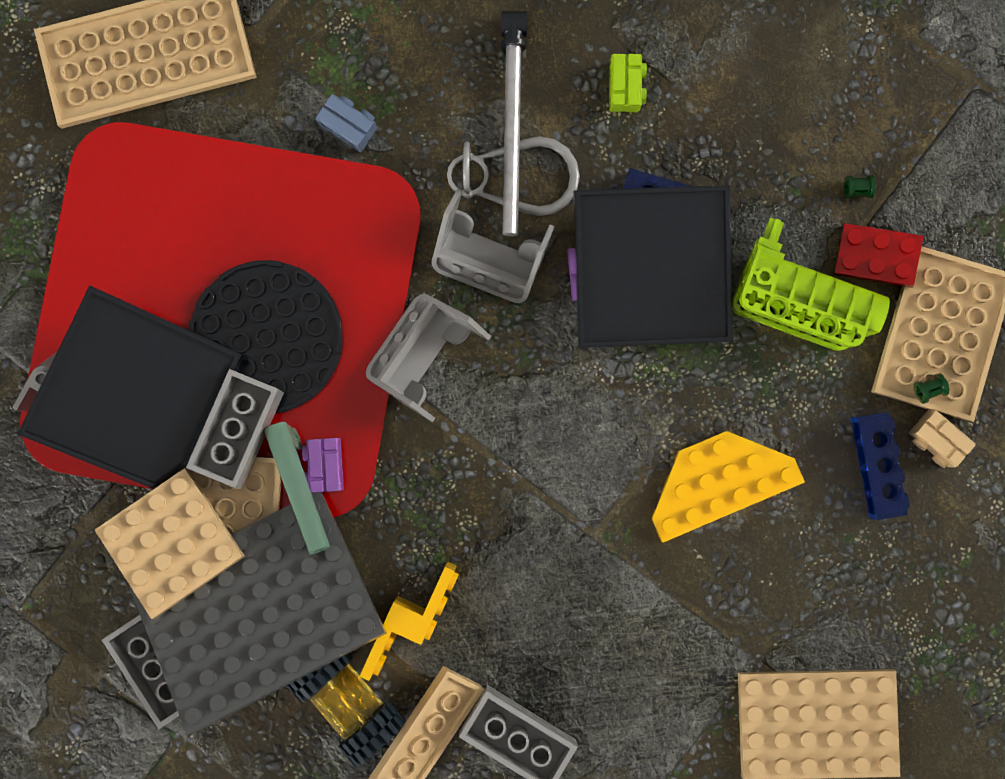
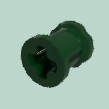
(859, 186)
(931, 388)

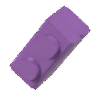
(324, 464)

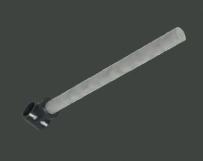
(514, 31)

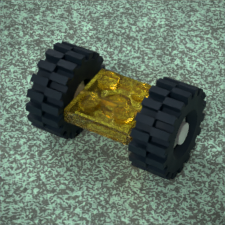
(350, 708)

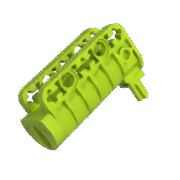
(805, 295)

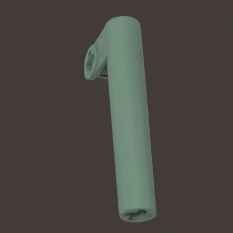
(283, 445)

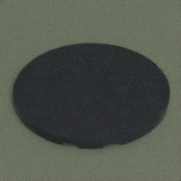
(278, 323)

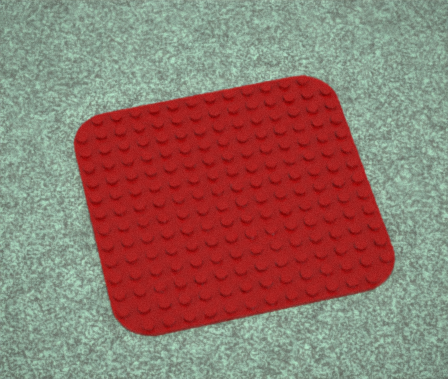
(173, 210)

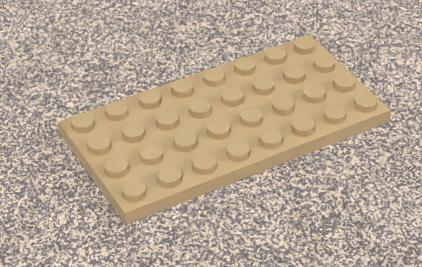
(142, 56)

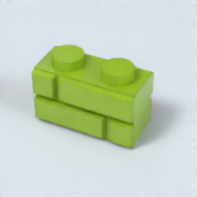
(626, 83)

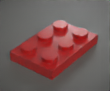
(878, 255)

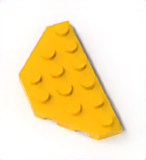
(719, 480)

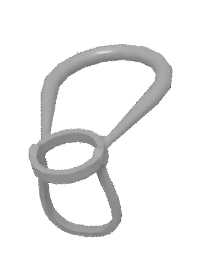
(524, 144)

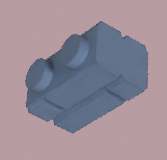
(347, 122)

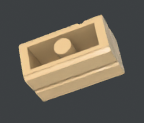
(941, 439)

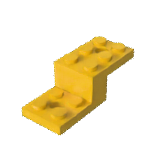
(410, 621)

